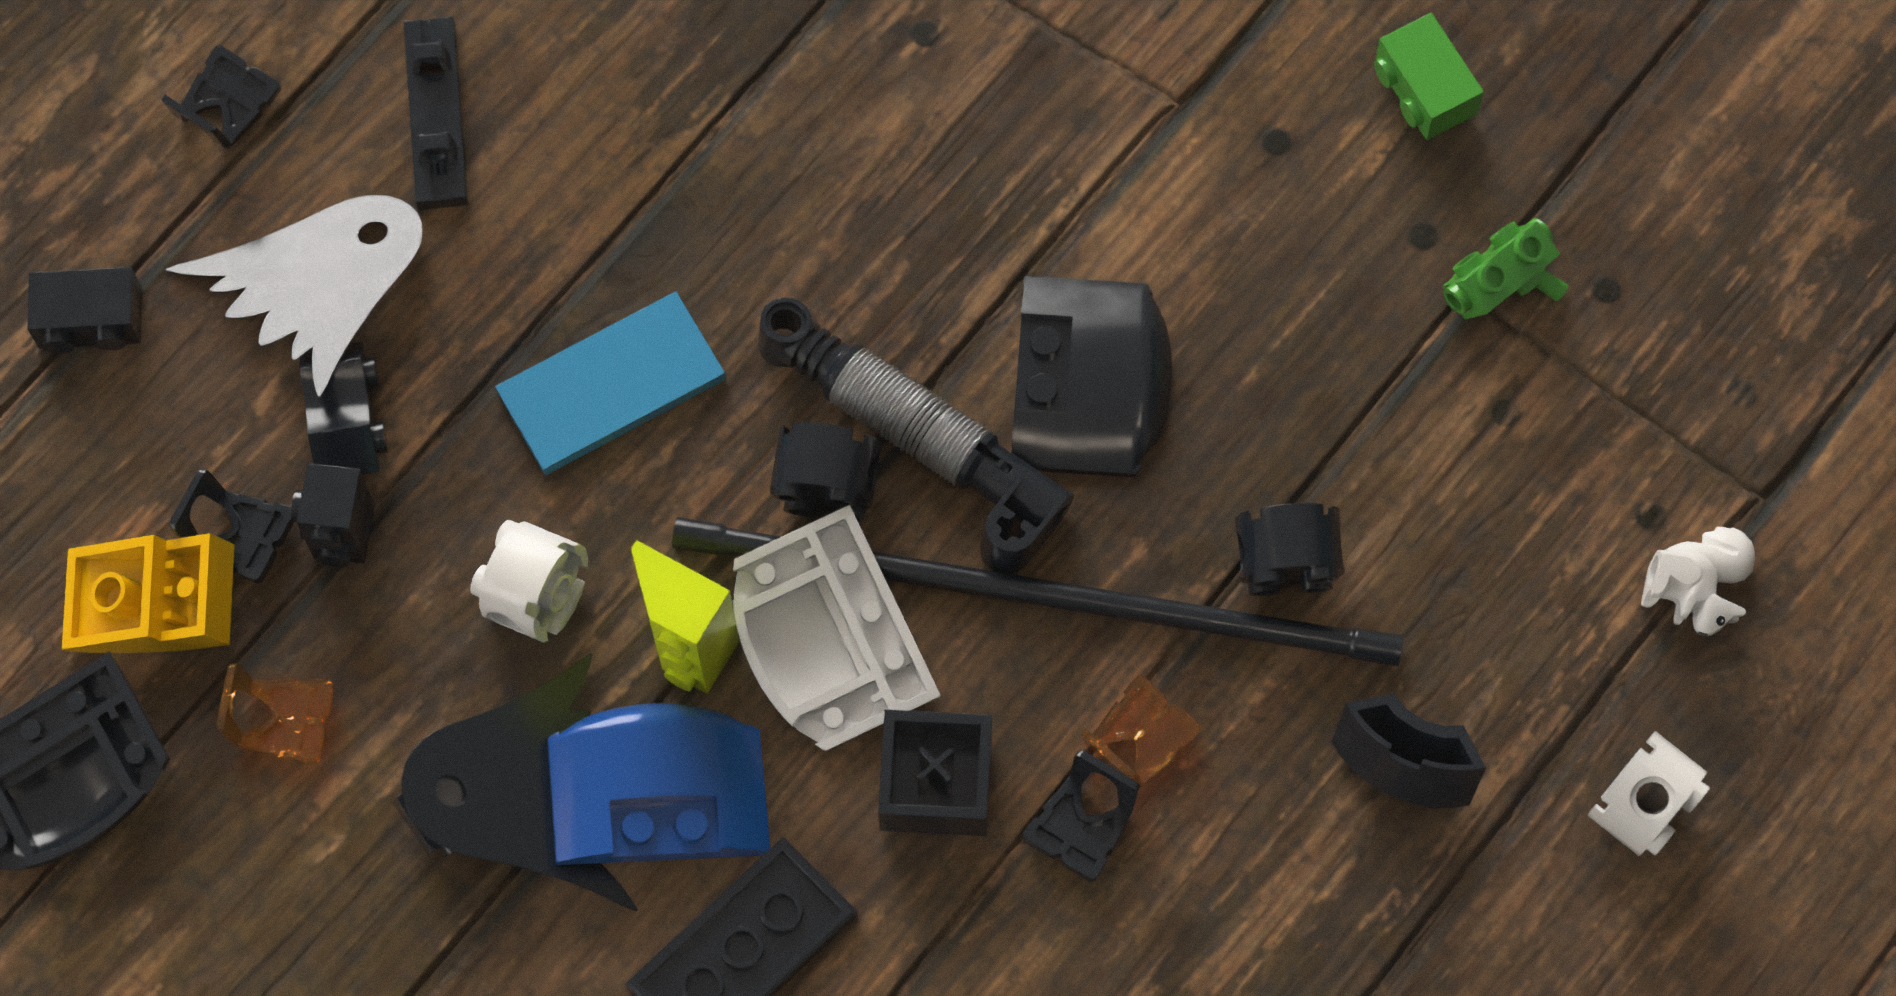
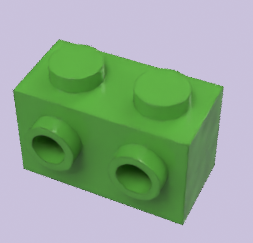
(1427, 77)

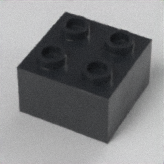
(935, 772)

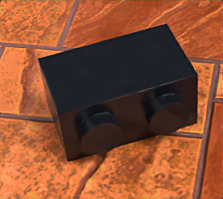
(84, 309)

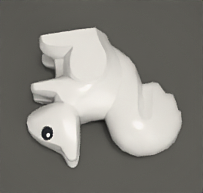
(1690, 578)

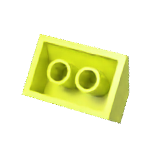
(688, 619)

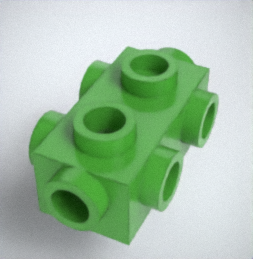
(1510, 264)

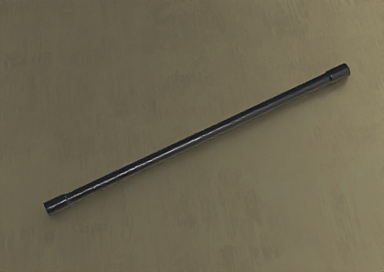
(1354, 643)

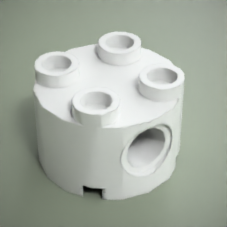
(530, 580)
(1642, 828)

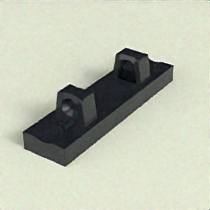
(435, 113)

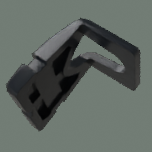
(232, 87)
(255, 524)
(1072, 835)

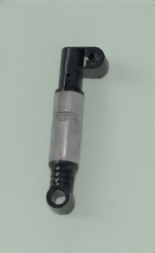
(921, 426)

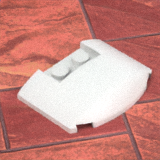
(827, 632)

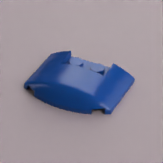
(657, 786)

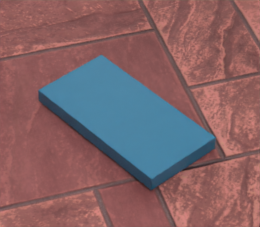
(610, 383)

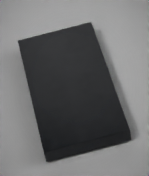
(752, 933)

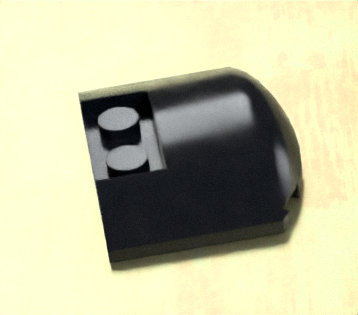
(1090, 376)
(74, 765)

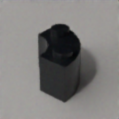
(343, 419)
(1407, 754)

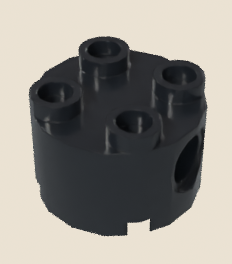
(824, 469)
(1290, 547)

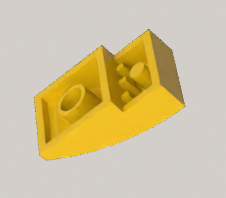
(149, 595)

